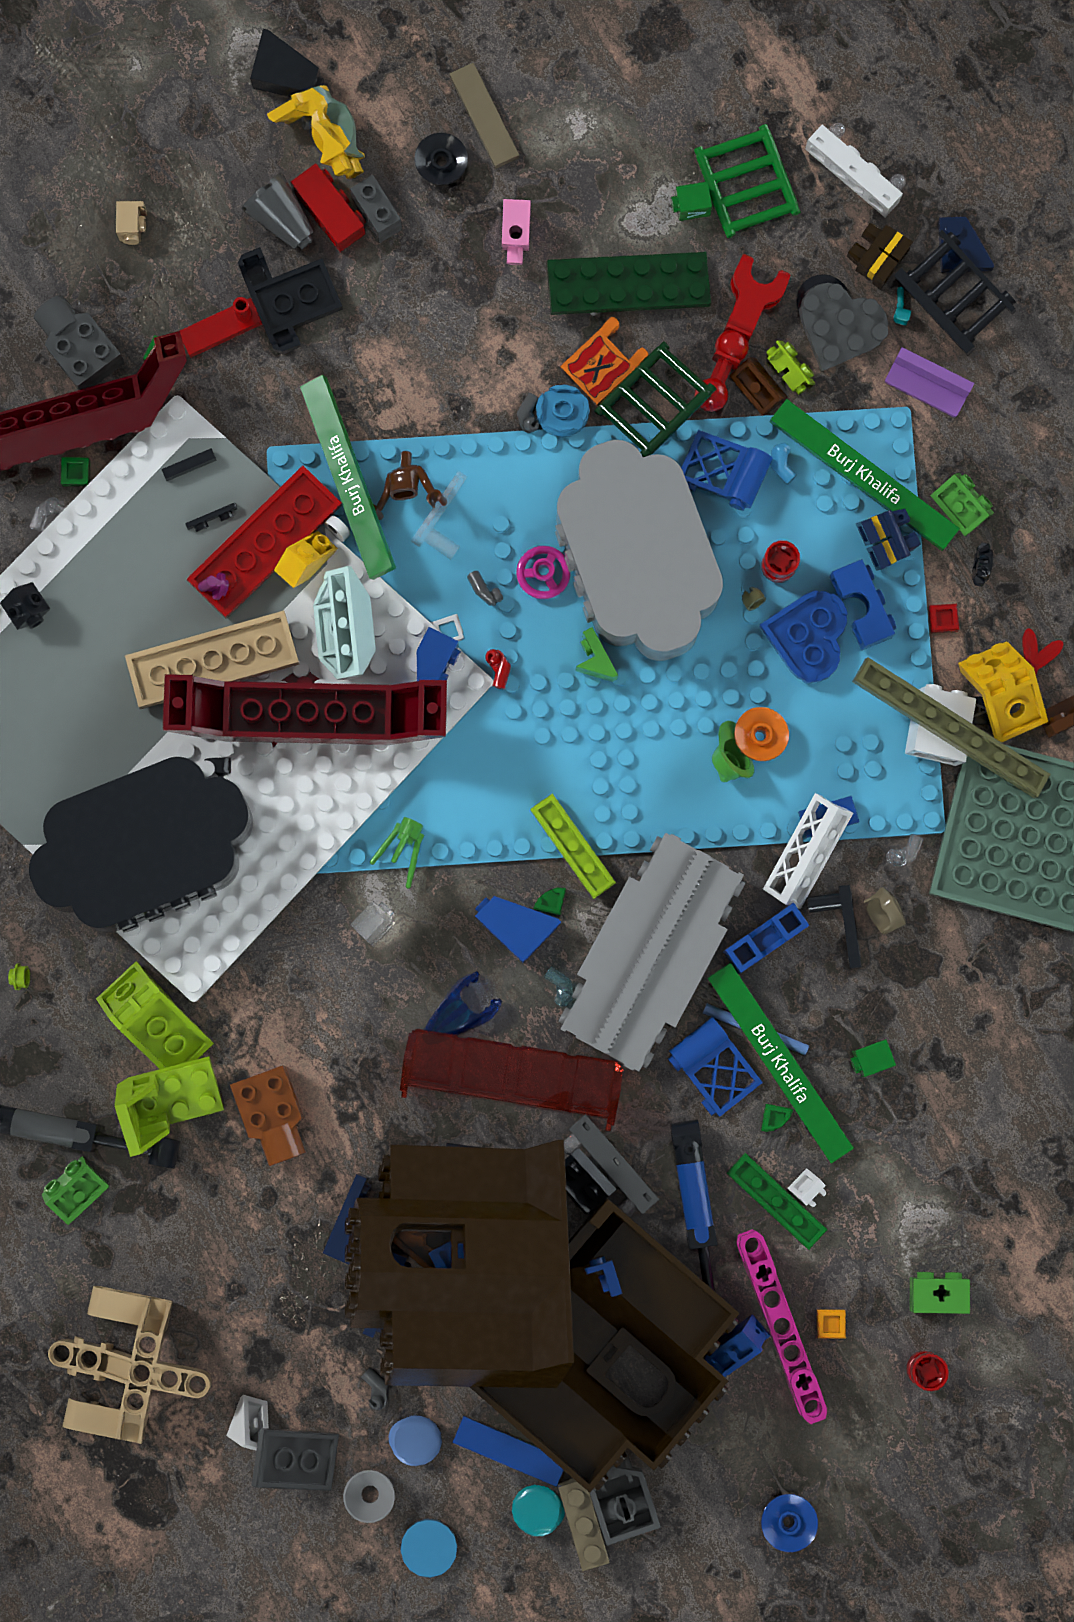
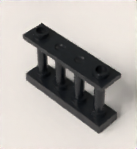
(947, 318)

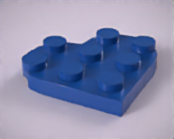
(808, 635)

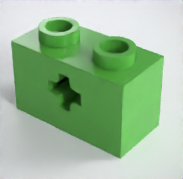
(954, 1301)

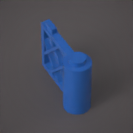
(744, 478)
(701, 1048)

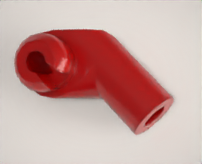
(501, 667)

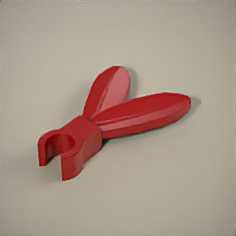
(1031, 654)

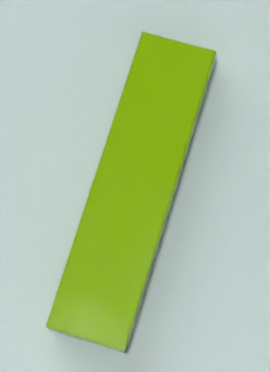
(573, 846)

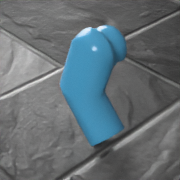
(779, 462)

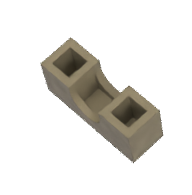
(583, 1525)

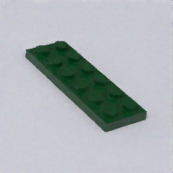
(628, 283)

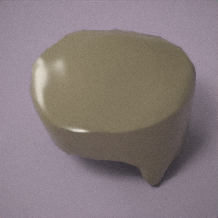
(885, 911)

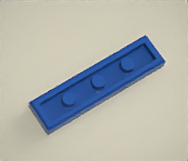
(507, 1450)

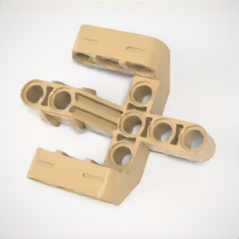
(153, 1317)

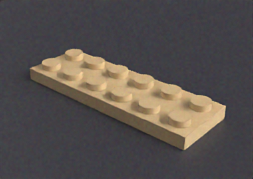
(221, 655)

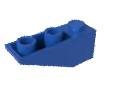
(435, 655)

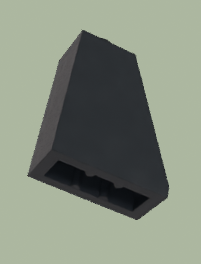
(282, 68)

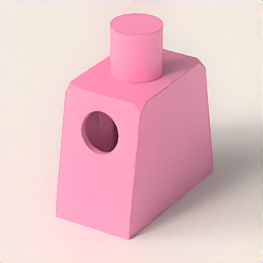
(516, 219)

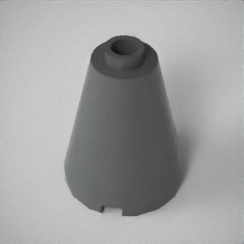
(280, 212)

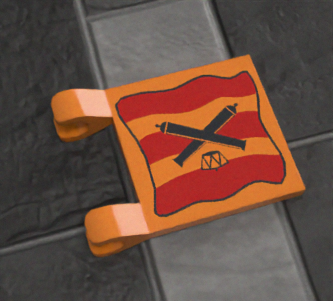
(600, 365)

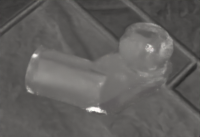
(43, 510)
(907, 854)

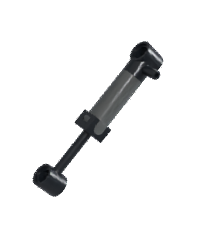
(77, 1134)

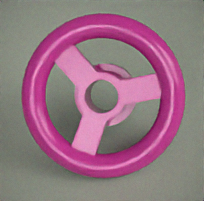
(547, 562)

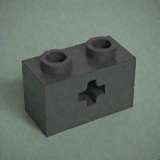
(376, 209)

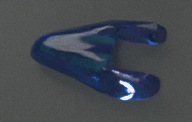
(455, 1016)

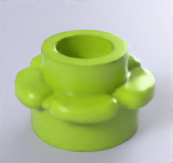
(19, 976)

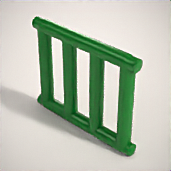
(773, 158)

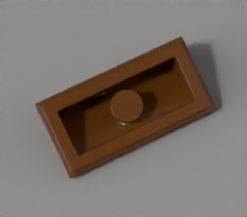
(758, 386)

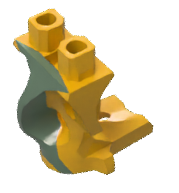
(331, 128)

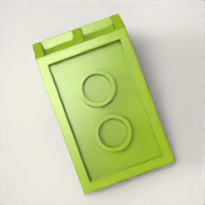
(152, 1019)
(162, 1097)

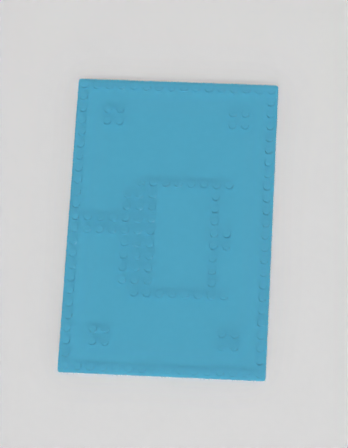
(640, 749)

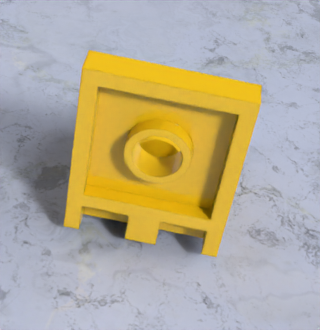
(1003, 681)

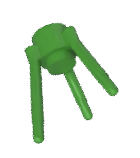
(407, 833)

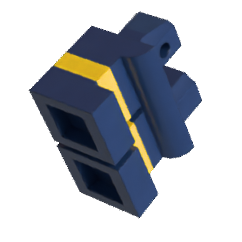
(893, 548)

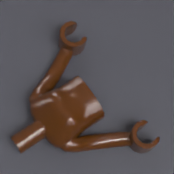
(403, 485)

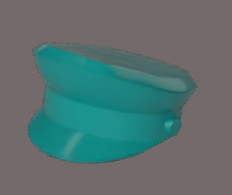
(537, 1510)

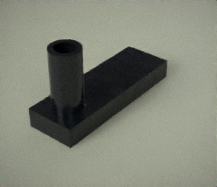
(844, 901)

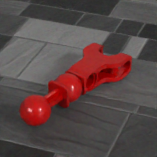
(733, 343)

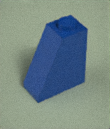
(516, 926)

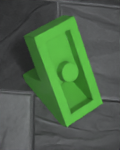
(599, 664)

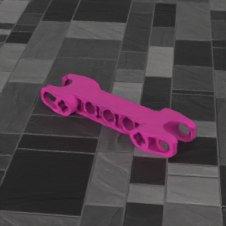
(800, 1365)

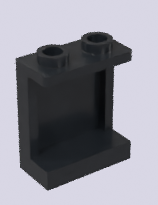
(188, 465)

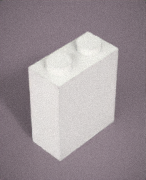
(927, 745)

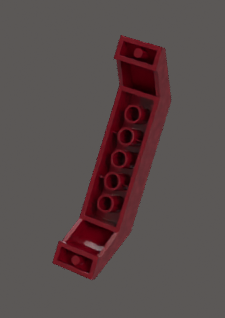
(92, 412)
(305, 711)

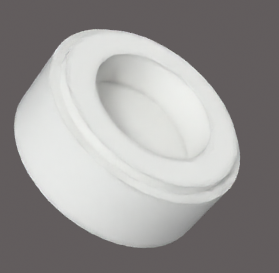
(337, 528)

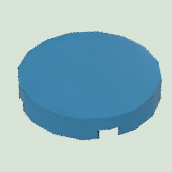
(562, 410)
(429, 1548)

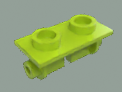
(798, 373)

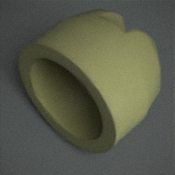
(753, 599)

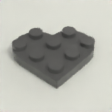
(840, 325)

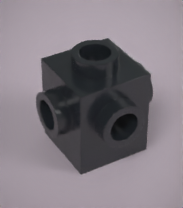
(25, 606)

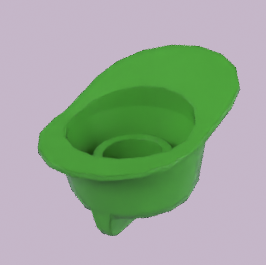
(728, 758)

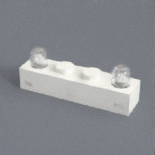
(855, 172)

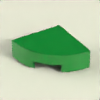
(551, 901)
(775, 1117)

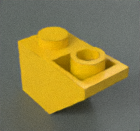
(304, 558)

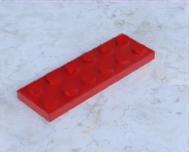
(261, 540)

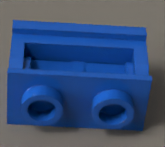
(738, 1346)

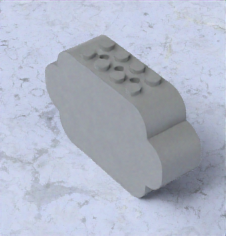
(638, 550)

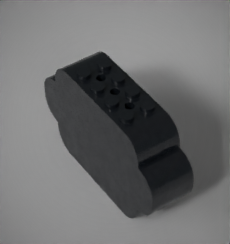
(141, 845)

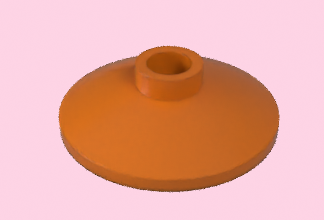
(764, 721)

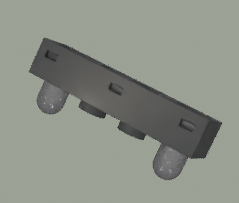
(606, 1156)

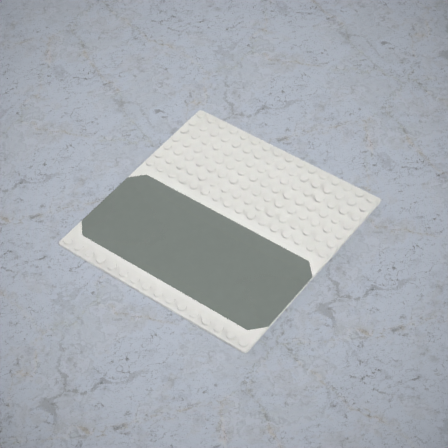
(119, 586)

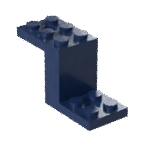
(338, 1240)

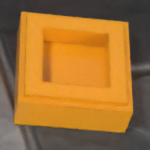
(831, 1323)

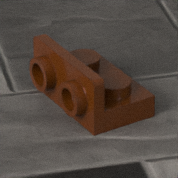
(1059, 717)

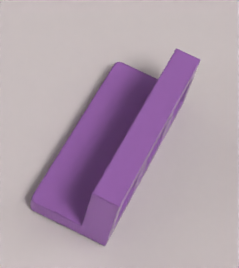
(928, 382)

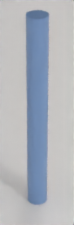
(727, 1017)

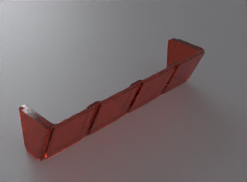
(512, 1074)

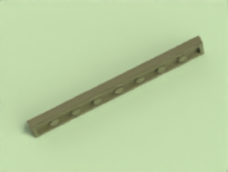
(951, 727)

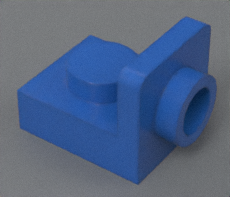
(609, 1280)

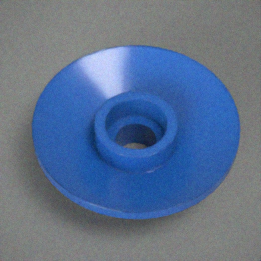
(792, 1537)

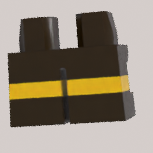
(884, 254)

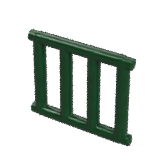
(643, 370)

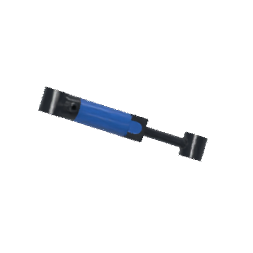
(694, 1193)

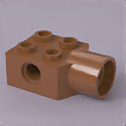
(271, 1113)

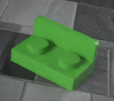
(963, 503)
(74, 1190)

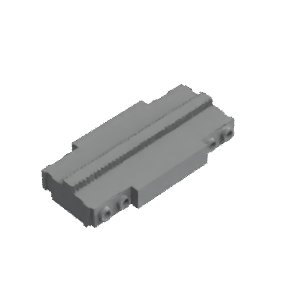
(652, 952)

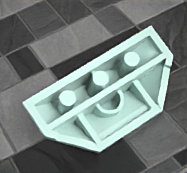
(344, 624)

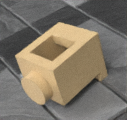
(130, 221)

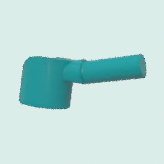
(901, 315)

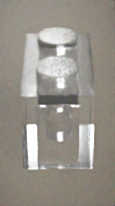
(374, 922)

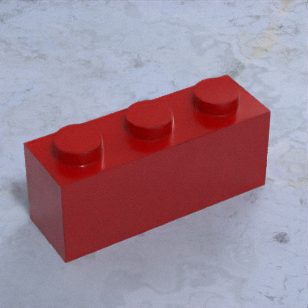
(328, 207)

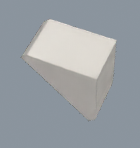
(247, 1420)

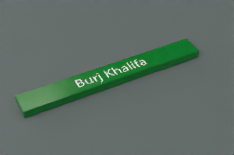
(863, 473)
(348, 477)
(780, 1063)

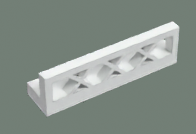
(811, 855)

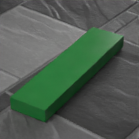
(776, 1201)

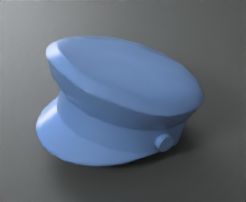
(415, 1440)

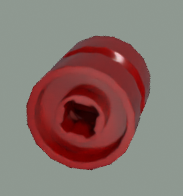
(780, 561)
(927, 1370)

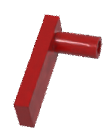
(221, 327)

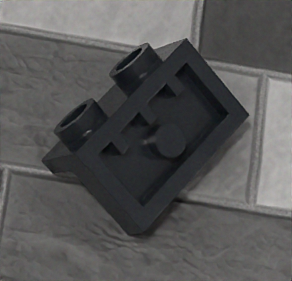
(585, 1182)

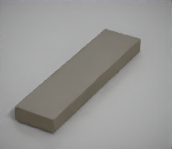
(484, 115)

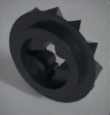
(982, 564)

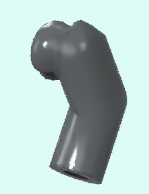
(379, 1390)

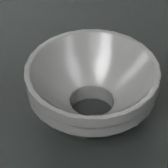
(369, 1511)

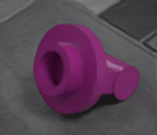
(217, 585)

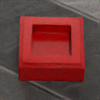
(943, 618)

